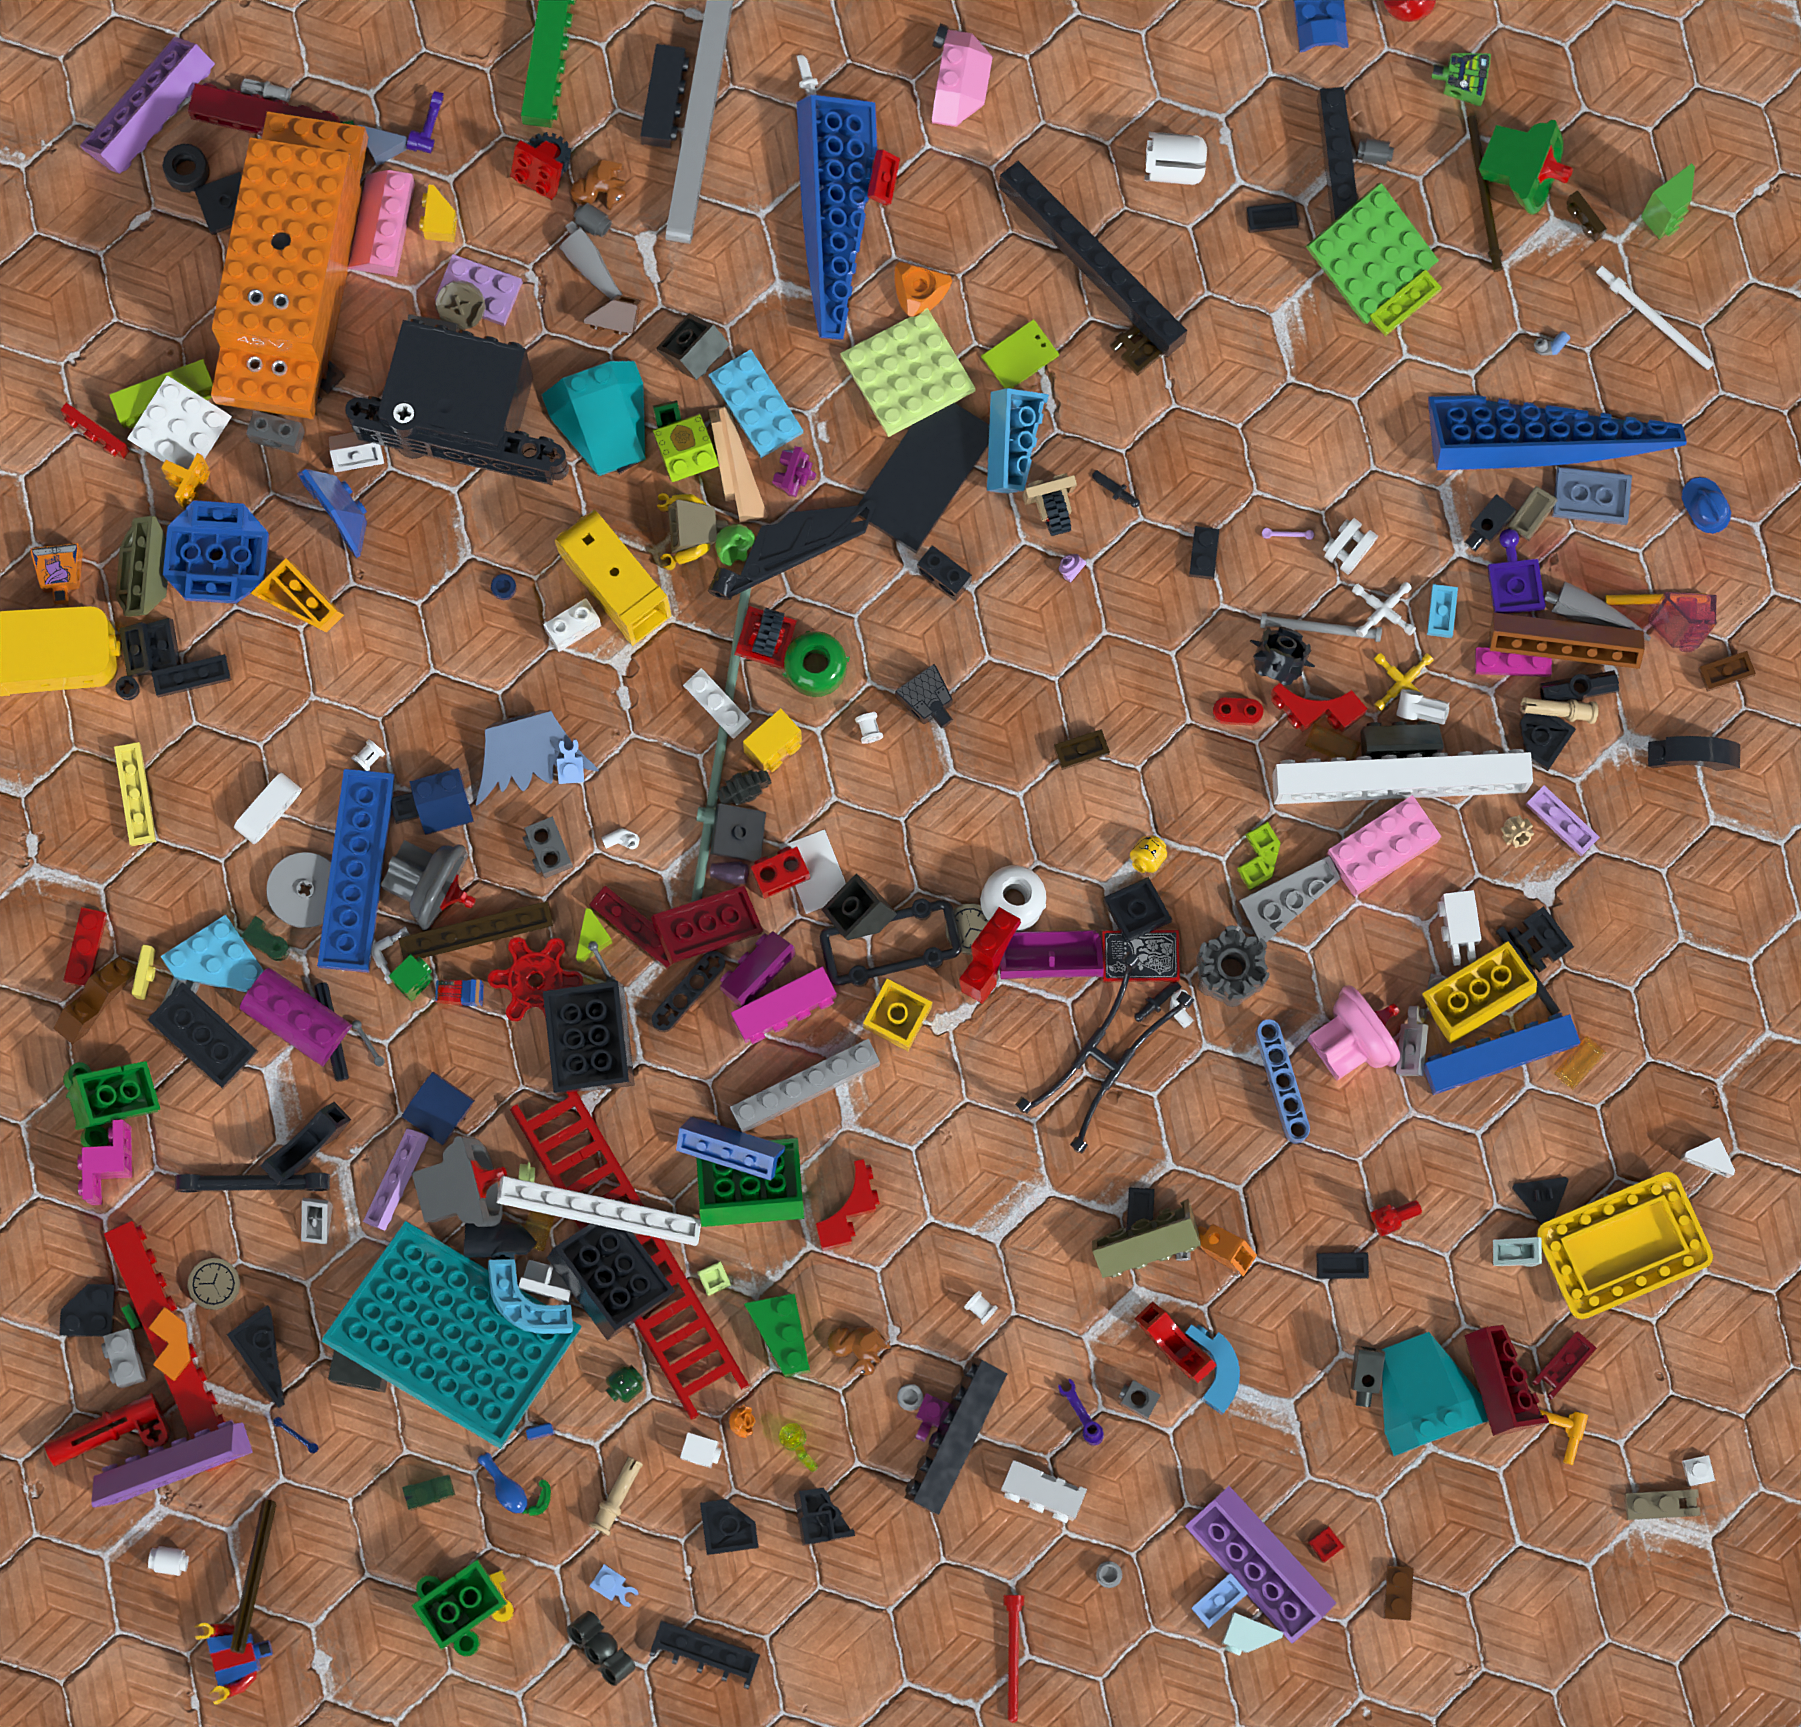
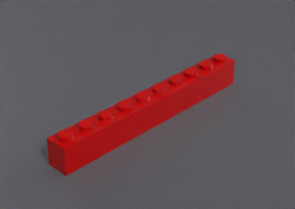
(150, 1298)

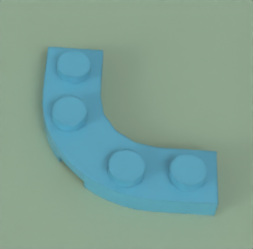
(521, 1311)

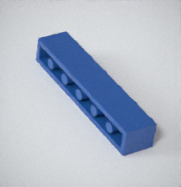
(1501, 1054)

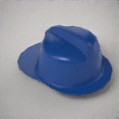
(1706, 505)

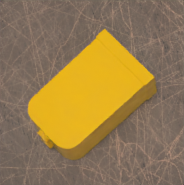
(613, 577)
(56, 650)

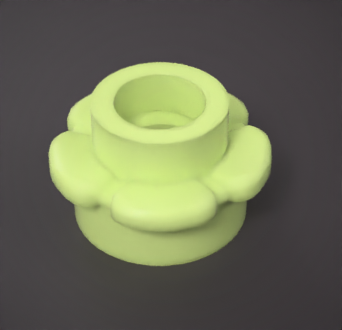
(526, 1172)

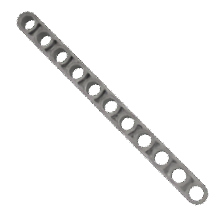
(699, 121)

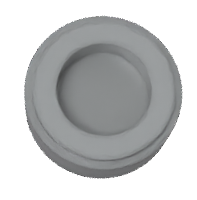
(910, 1397)

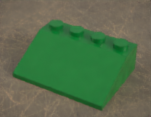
(743, 1198)

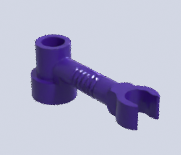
(422, 140)
(1088, 1424)

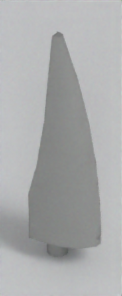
(588, 261)
(1586, 608)

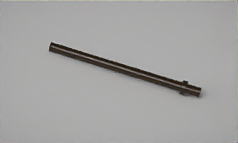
(1495, 253)

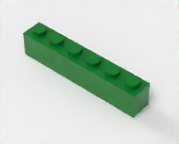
(547, 62)

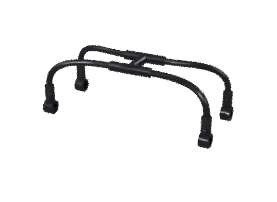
(1090, 1049)

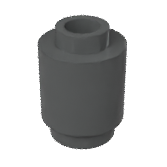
(1375, 151)
(592, 220)

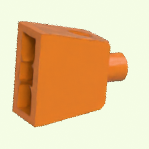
(1226, 1248)

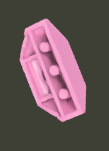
(961, 78)

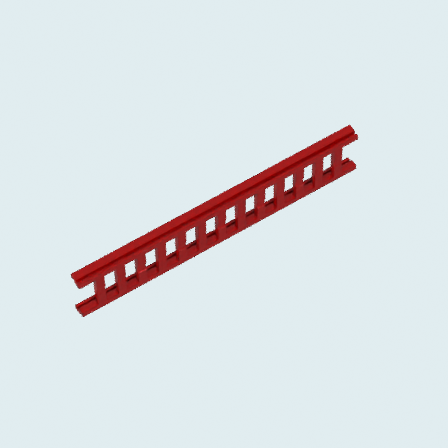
(664, 1253)

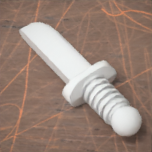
(807, 83)

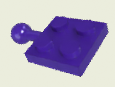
(1515, 584)

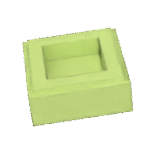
(714, 1278)

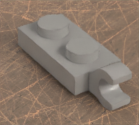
(1413, 1043)

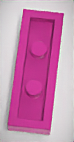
(1502, 663)

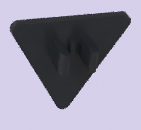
(1542, 1197)

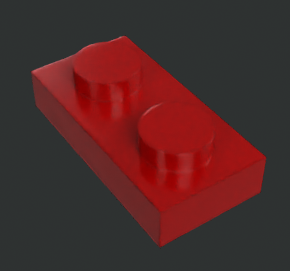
(883, 177)

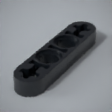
(685, 989)

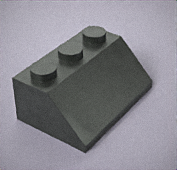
(1400, 739)

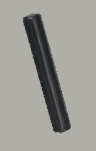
(337, 1058)

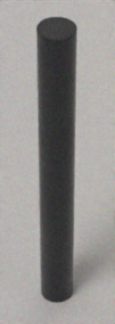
(1540, 990)

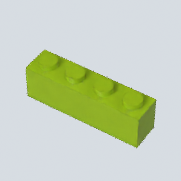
(134, 400)

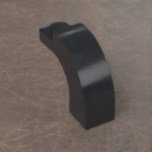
(1694, 750)

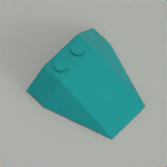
(601, 414)
(1425, 1395)

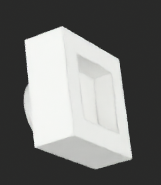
(1698, 1470)

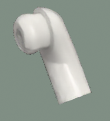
(622, 837)
(1182, 1016)

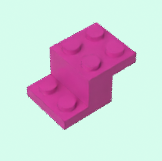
(105, 1162)

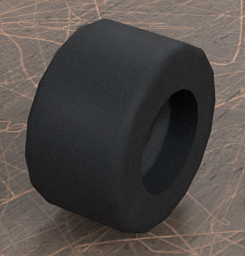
(182, 153)

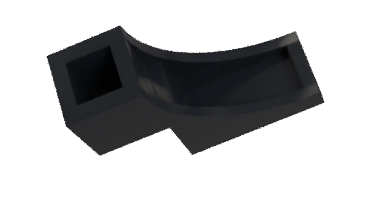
(302, 1148)

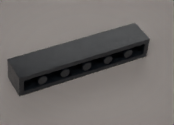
(1336, 150)
(955, 1435)

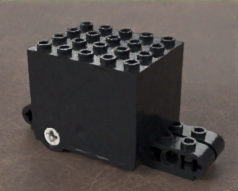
(459, 404)

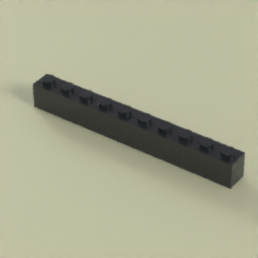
(1092, 258)

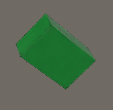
(131, 1317)

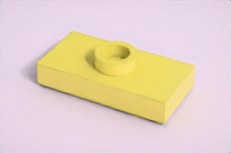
(144, 973)

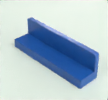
(729, 1147)

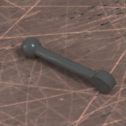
(593, 947)
(379, 1061)

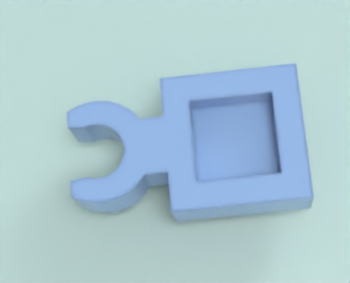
(570, 766)
(610, 1584)

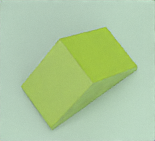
(591, 931)

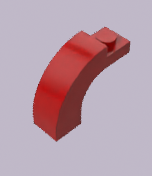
(1174, 1342)

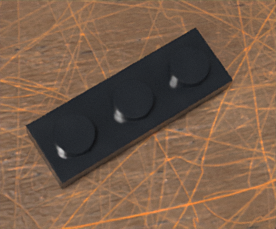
(191, 676)

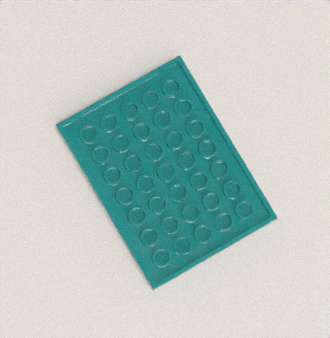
(436, 1334)

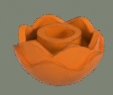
(742, 1421)

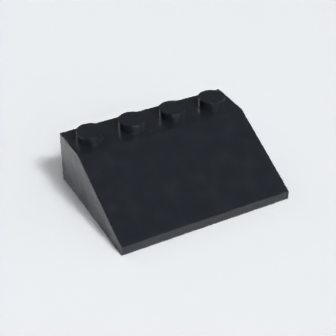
(588, 1037)
(610, 1276)

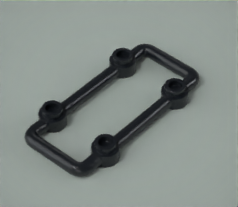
(932, 957)

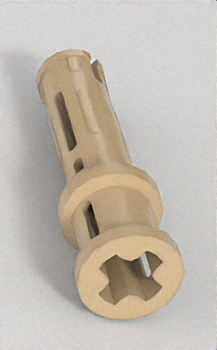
(1570, 710)
(611, 1507)

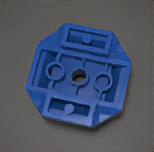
(213, 528)

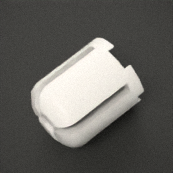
(1175, 158)

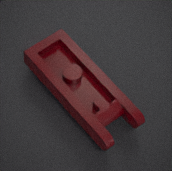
(1565, 1363)

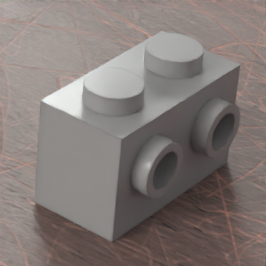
(124, 1358)

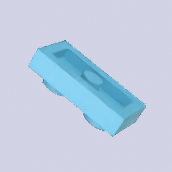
(1442, 611)

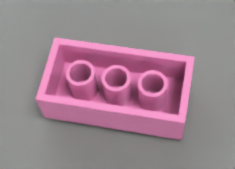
(1383, 845)

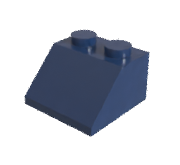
(441, 801)

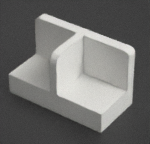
(544, 1281)

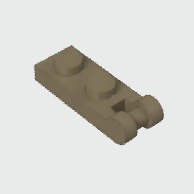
(1661, 1504)

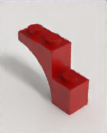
(1303, 713)
(987, 953)
(836, 1230)

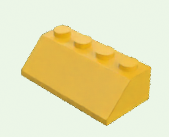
(1479, 992)

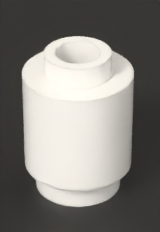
(168, 1560)

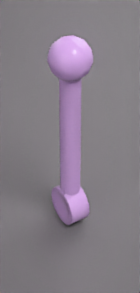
(1267, 533)

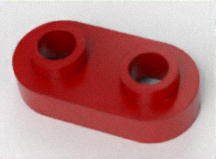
(1238, 713)

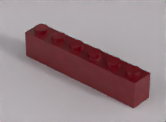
(243, 112)

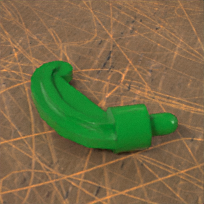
(543, 1501)

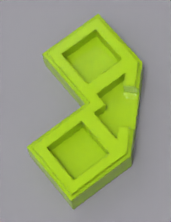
(1262, 867)

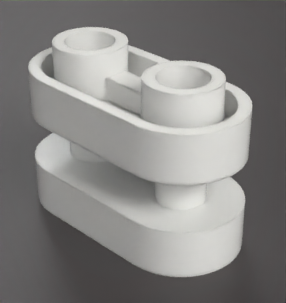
(1335, 548)

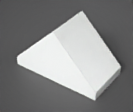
(1711, 1157)

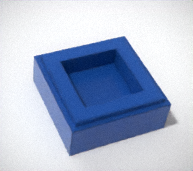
(540, 1431)

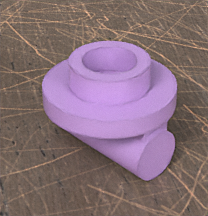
(1071, 566)

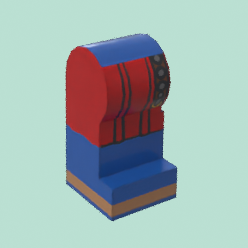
(460, 992)

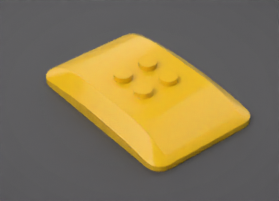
(1624, 1245)

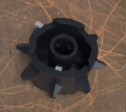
(1281, 655)

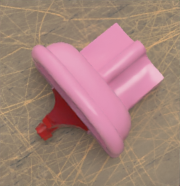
(1355, 1035)

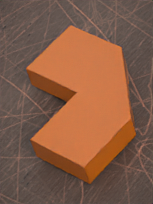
(177, 1353)

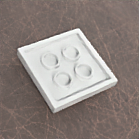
(178, 425)

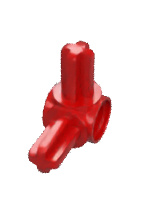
(1389, 1219)

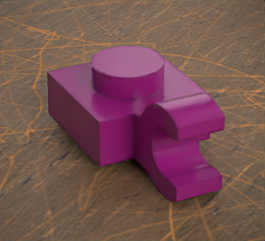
(929, 1414)

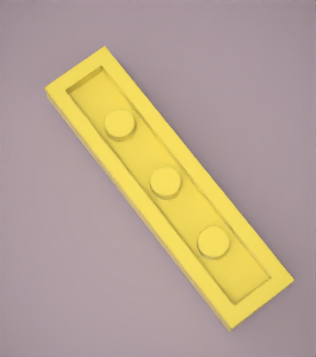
(135, 794)

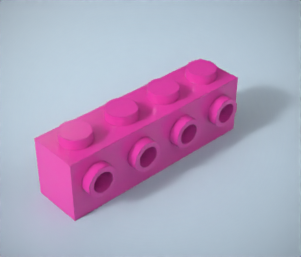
(784, 1005)

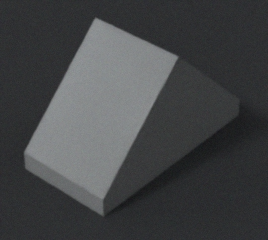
(315, 1220)

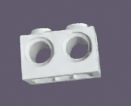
(572, 625)

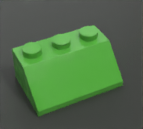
(1670, 203)

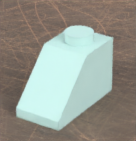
(1247, 1635)

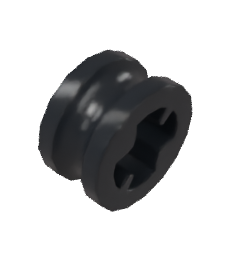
(121, 683)

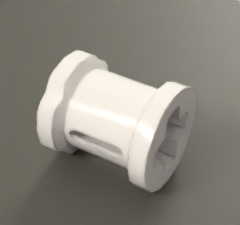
(869, 727)
(368, 755)
(981, 1307)

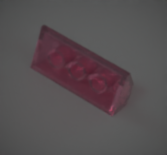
(1684, 619)

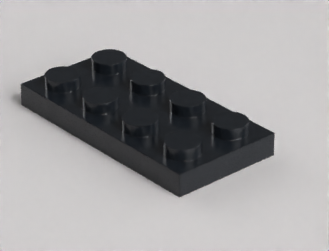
(202, 1035)

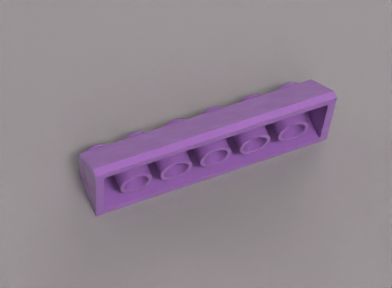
(148, 104)
(170, 1465)
(1261, 1564)

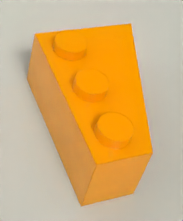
(297, 595)

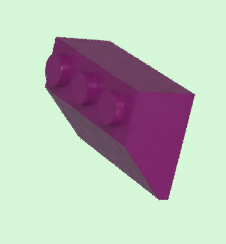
(757, 969)

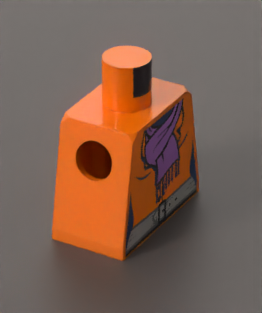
(58, 569)

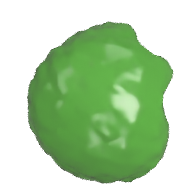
(733, 543)

